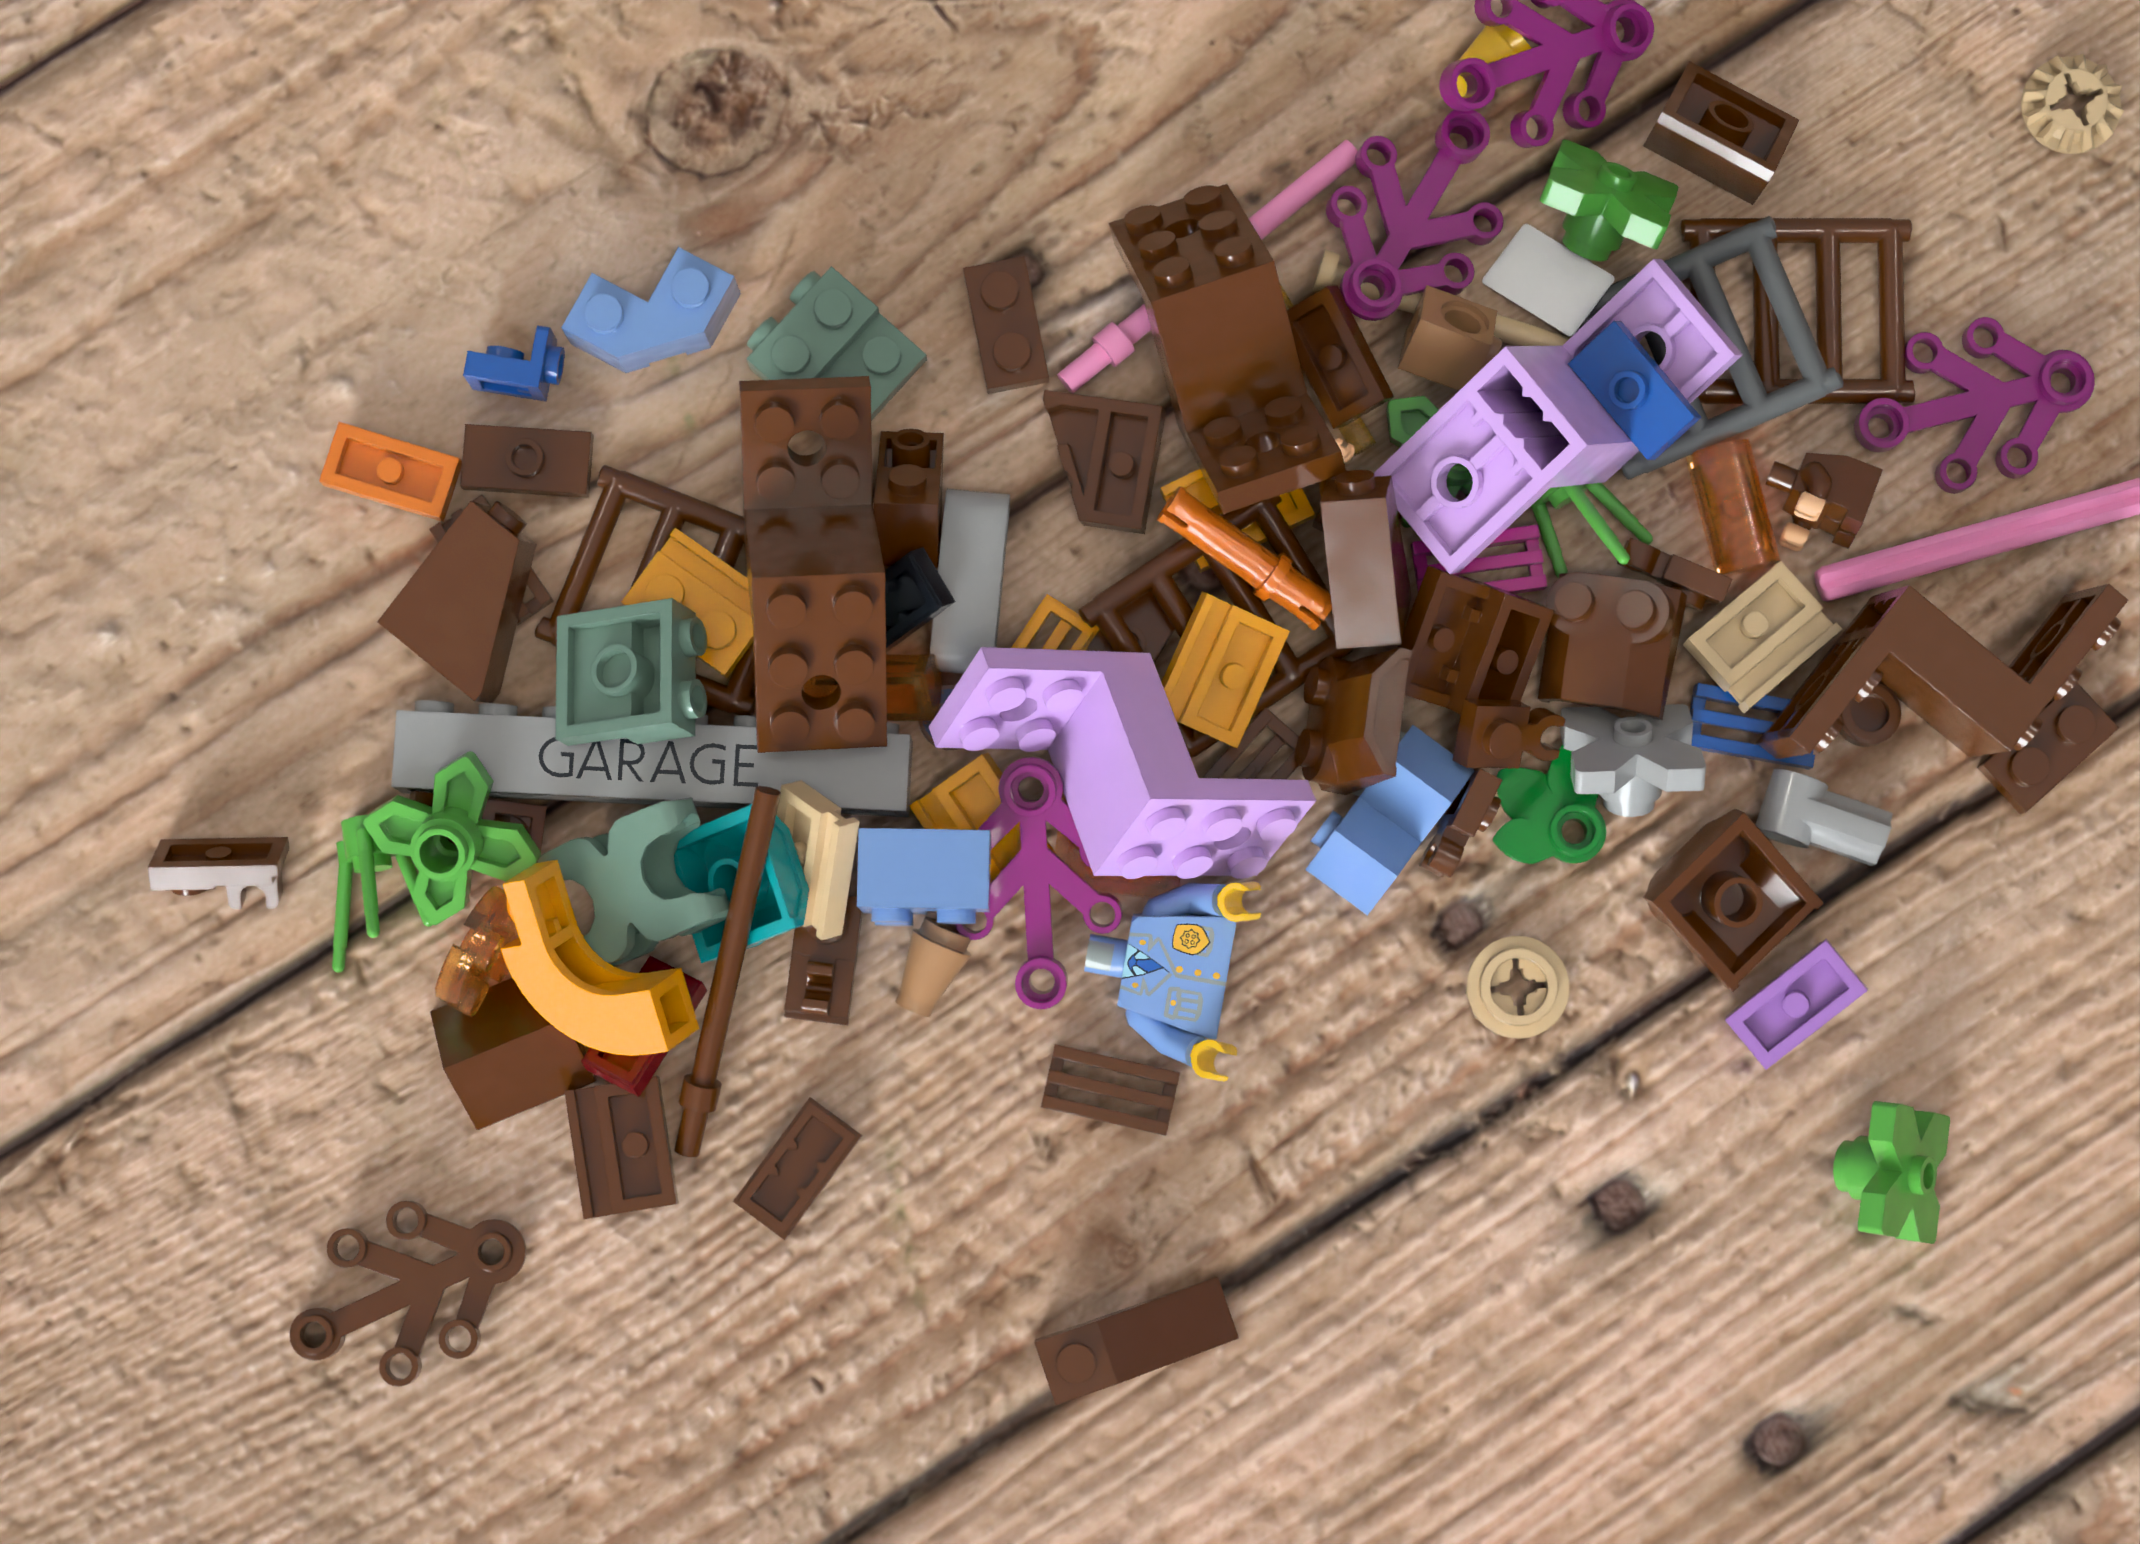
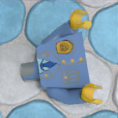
(1177, 969)

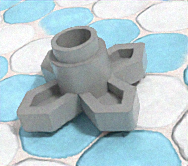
(1632, 756)

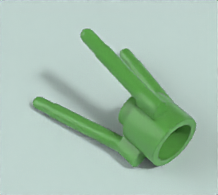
(1564, 495)
(363, 855)

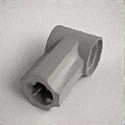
(1804, 813)

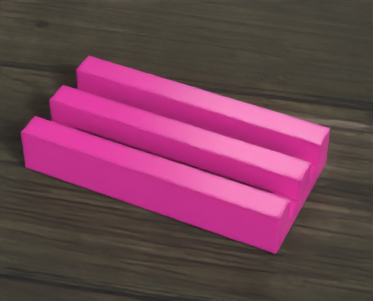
(1531, 557)

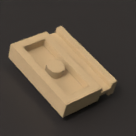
(1762, 636)
(825, 851)

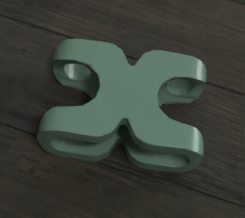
(636, 882)

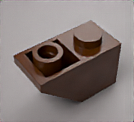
(909, 493)

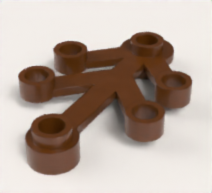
(419, 1286)

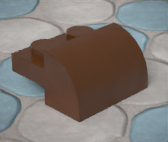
(1470, 641)

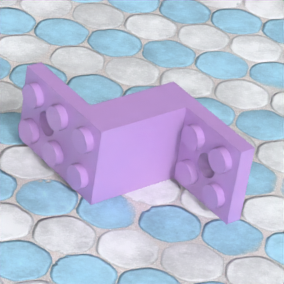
(1537, 426)
(1120, 762)

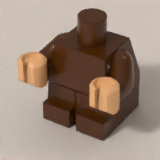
(1826, 495)

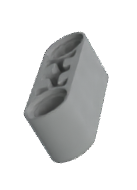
(973, 572)

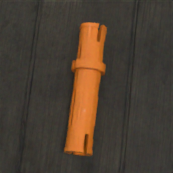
(1266, 572)

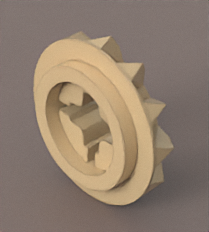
(2062, 129)
(1535, 963)

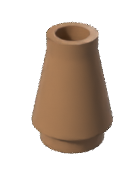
(931, 965)

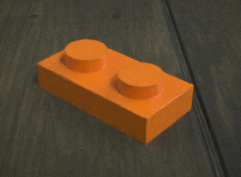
(391, 471)

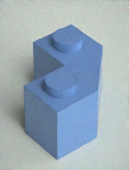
(677, 319)
(1387, 822)

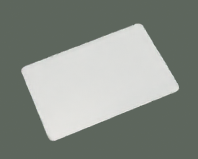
(1548, 280)

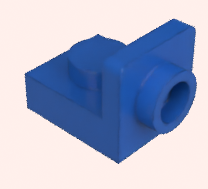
(507, 373)

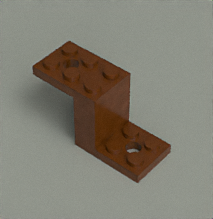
(1226, 347)
(813, 564)
(1945, 673)

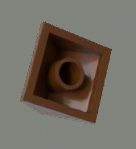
(1721, 133)
(506, 1056)

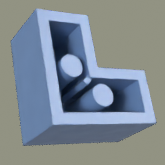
(923, 872)

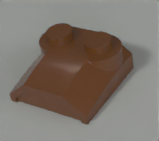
(1611, 642)
(1353, 720)
(1730, 896)

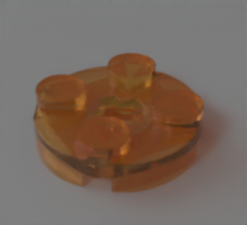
(469, 967)

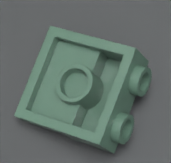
(835, 335)
(629, 673)

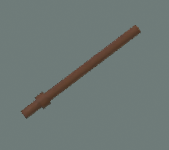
(701, 1088)

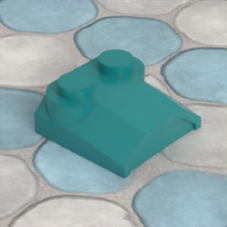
(709, 861)

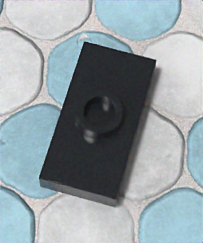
(912, 595)

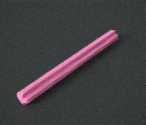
(1978, 540)

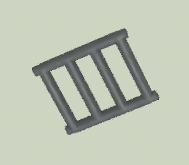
(1757, 404)

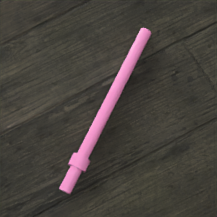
(1116, 342)

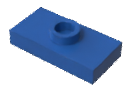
(1634, 390)

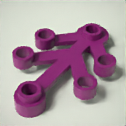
(1557, 56)
(1408, 224)
(1984, 399)
(1036, 869)

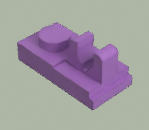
(1796, 1004)

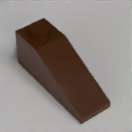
(1135, 1340)

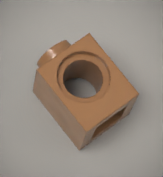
(1448, 339)

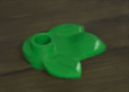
(1538, 811)

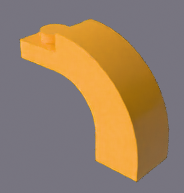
(579, 989)

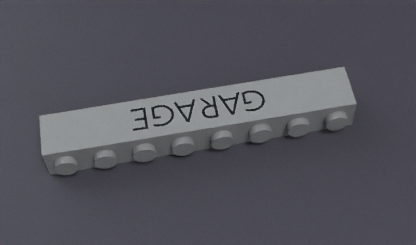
(713, 767)

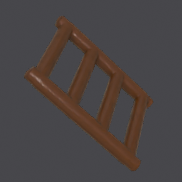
(1827, 236)
(674, 510)
(1157, 578)

